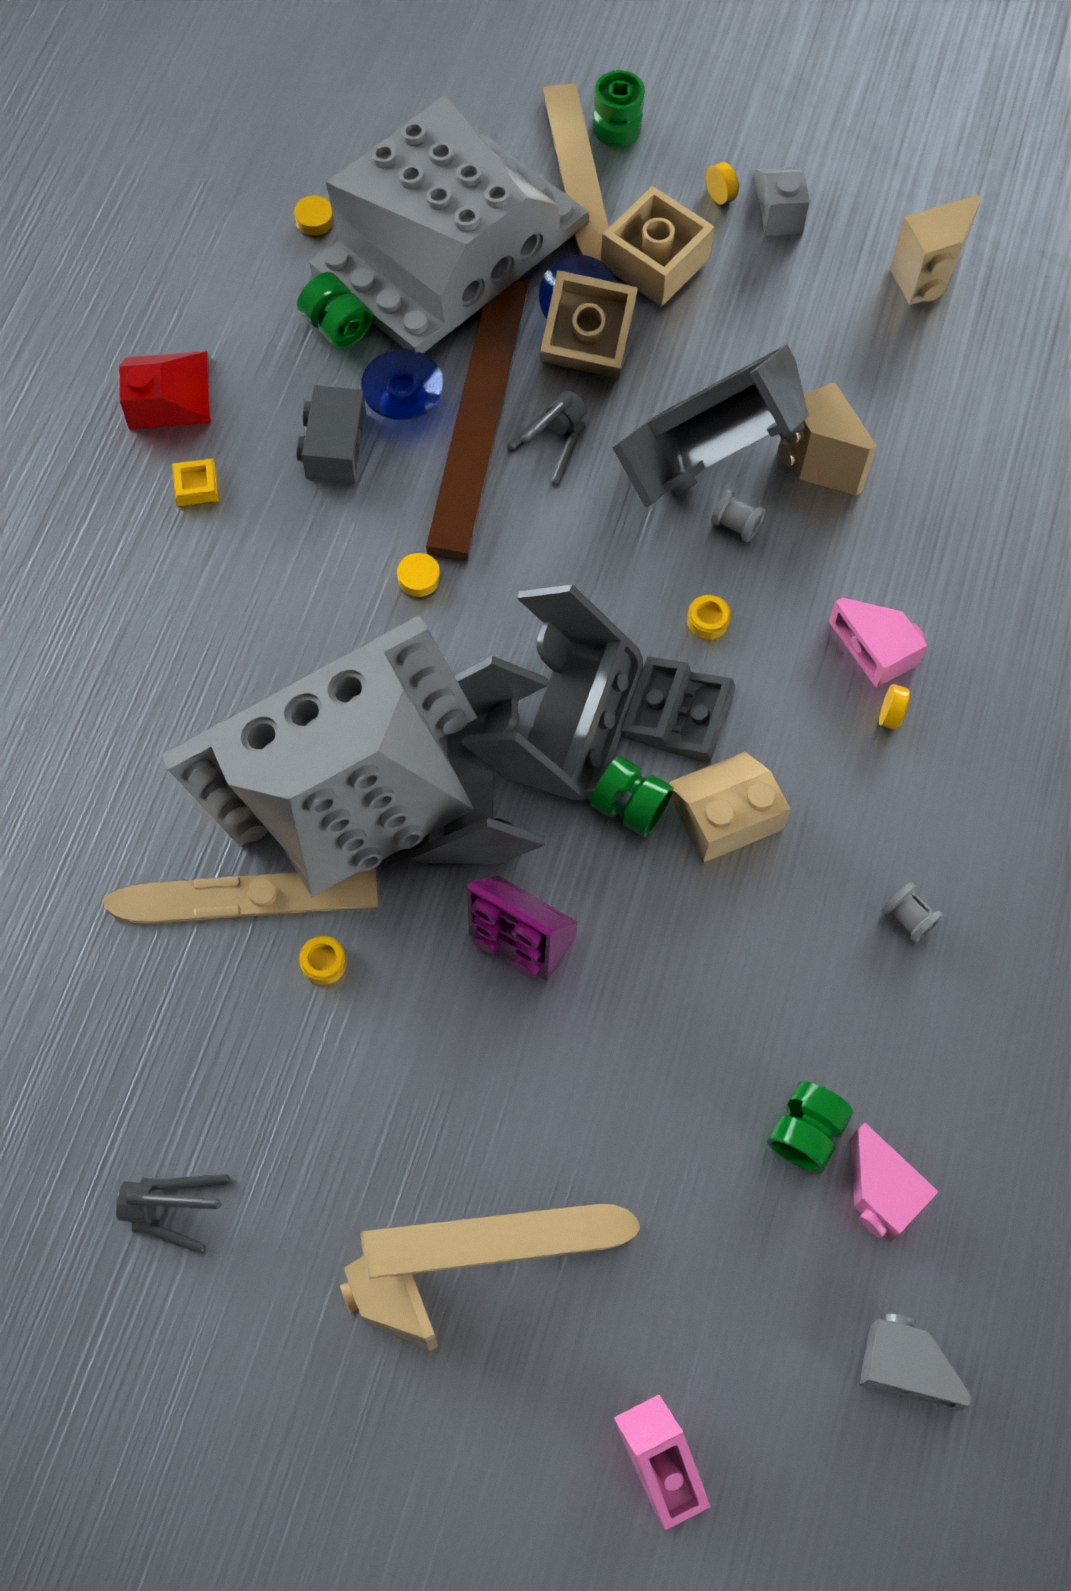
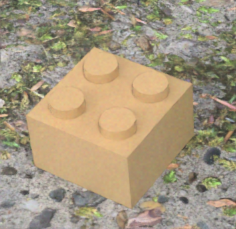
(657, 245)
(588, 324)

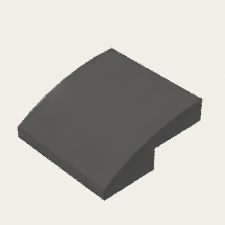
(678, 709)

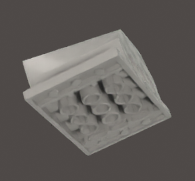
(439, 225)
(339, 759)

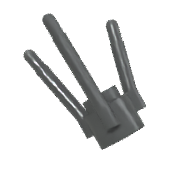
(560, 417)
(146, 1202)

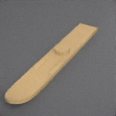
(576, 163)
(236, 898)
(495, 1239)

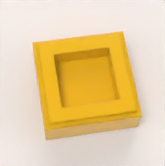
(195, 482)

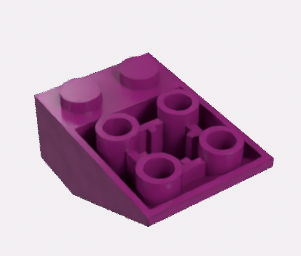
(518, 926)

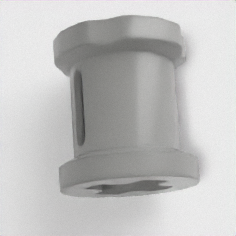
(738, 516)
(912, 912)

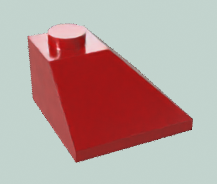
(165, 390)

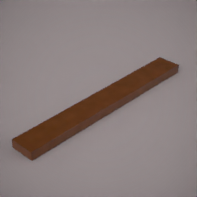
(477, 424)

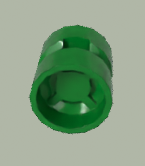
(618, 108)
(334, 310)
(643, 807)
(808, 1130)

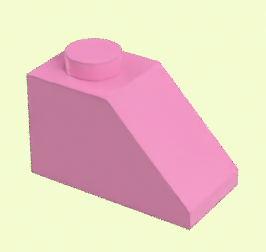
(878, 638)
(885, 1185)
(662, 1461)

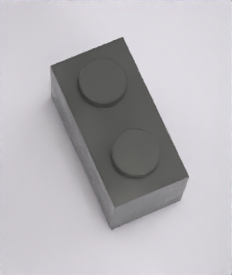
(332, 434)

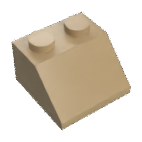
(932, 248)
(833, 446)
(729, 805)

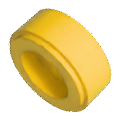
(722, 183)
(313, 215)
(418, 574)
(708, 617)
(894, 707)
(322, 960)

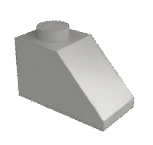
(782, 200)
(910, 1364)

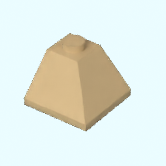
(389, 1305)

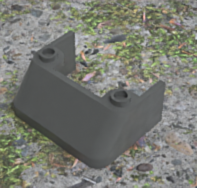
(713, 425)
(582, 706)
(477, 838)

